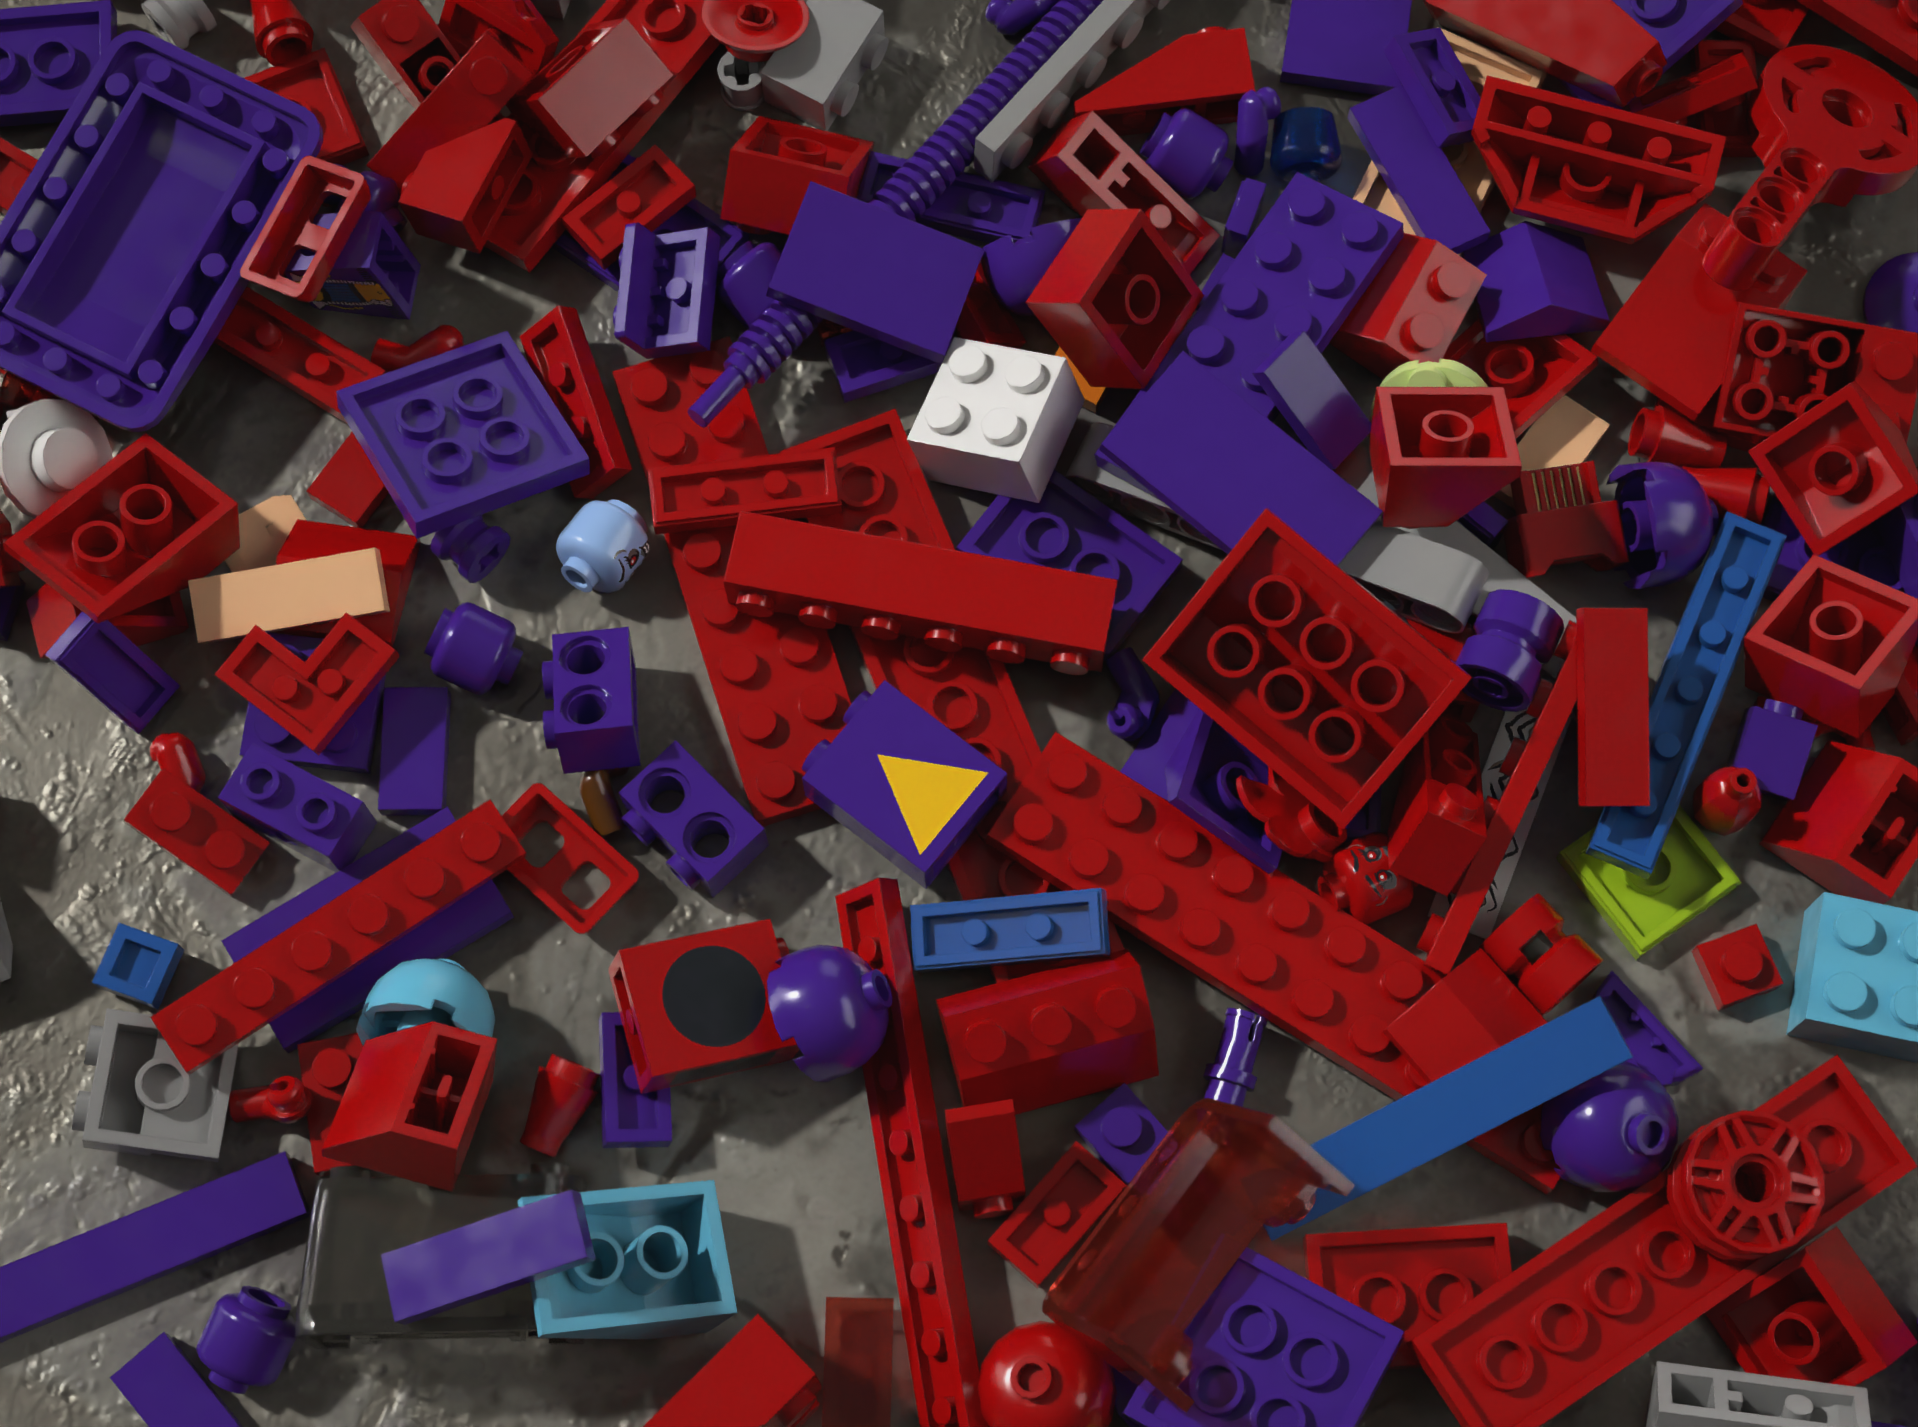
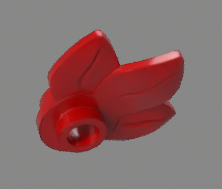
(1290, 818)

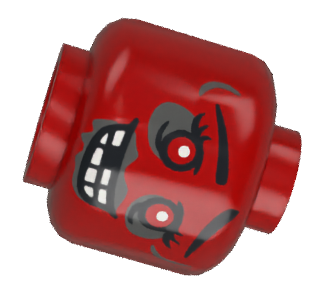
(1361, 880)

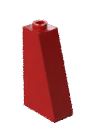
(1574, 40)

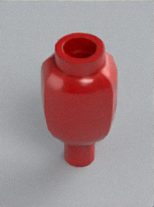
(1727, 800)

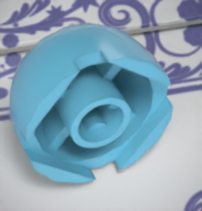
(424, 993)

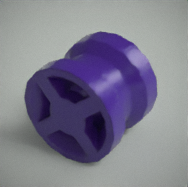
(472, 547)

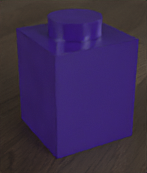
(1774, 747)

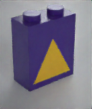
(903, 782)

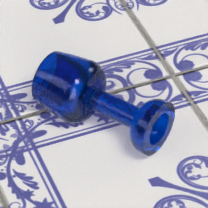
(1305, 143)

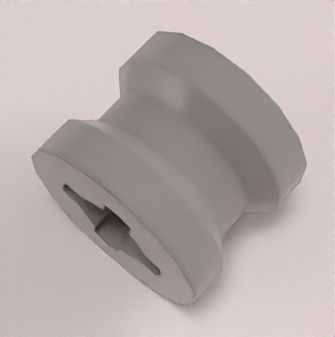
(179, 19)

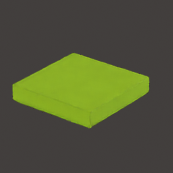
(1647, 911)

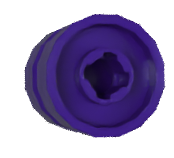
(1508, 649)

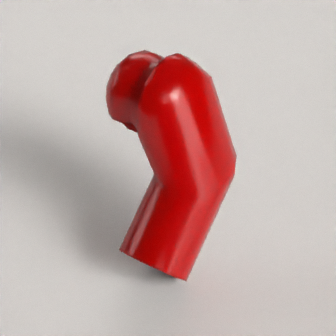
(394, 356)
(179, 757)
(281, 1101)

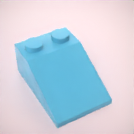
(654, 1271)

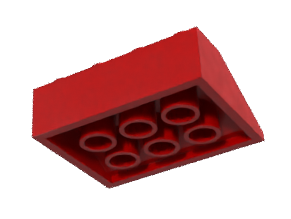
(1306, 668)

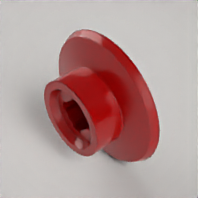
(755, 27)

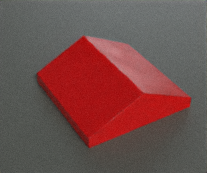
(1531, 370)
(1838, 467)
(398, 559)
(1462, 1018)

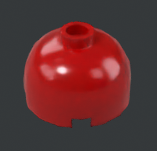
(1045, 1380)

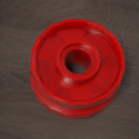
(1785, 1180)

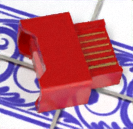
(1563, 522)

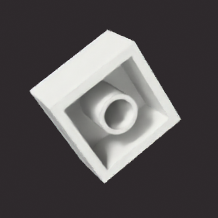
(996, 419)

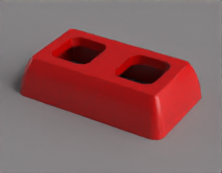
(292, 228)
(580, 847)

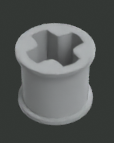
(740, 96)

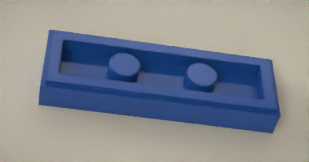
(1010, 930)

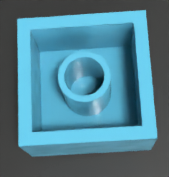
(1857, 977)

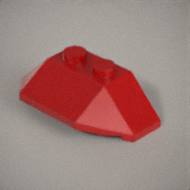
(1591, 161)

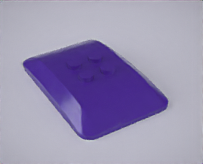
(140, 226)

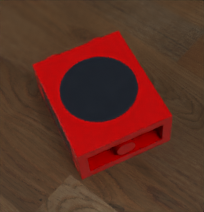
(700, 1005)

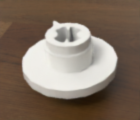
(48, 453)

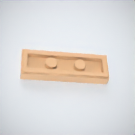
(288, 595)

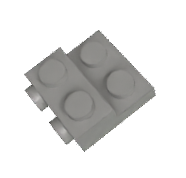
(145, 1097)

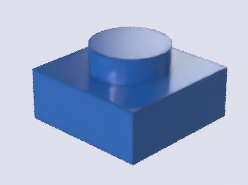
(138, 966)

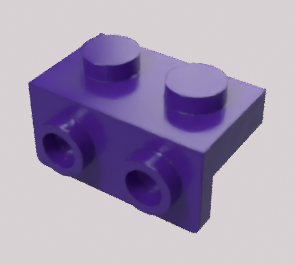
(666, 291)

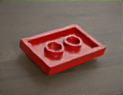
(1409, 1272)

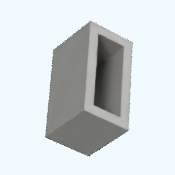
(822, 68)

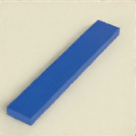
(1691, 688)
(1468, 1103)

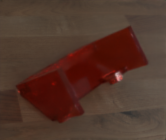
(1180, 1234)

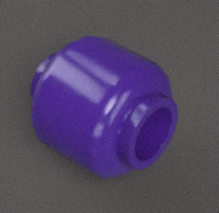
(1188, 153)
(746, 280)
(473, 648)
(247, 1339)

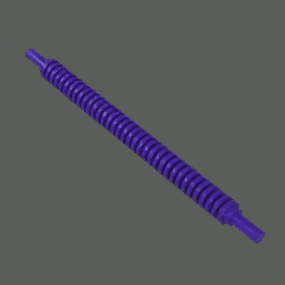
(906, 194)

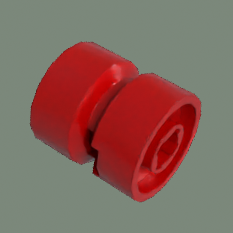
(1557, 970)

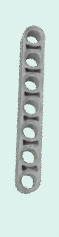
(1406, 570)

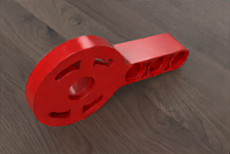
(1826, 133)

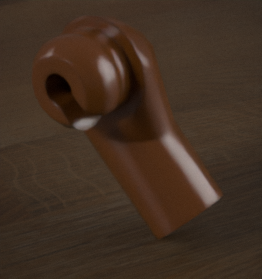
(601, 800)

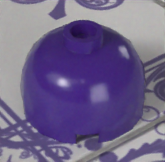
(1018, 267)
(1664, 522)
(830, 1008)
(1611, 1130)

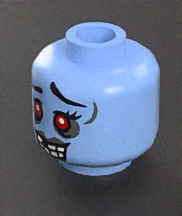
(602, 546)

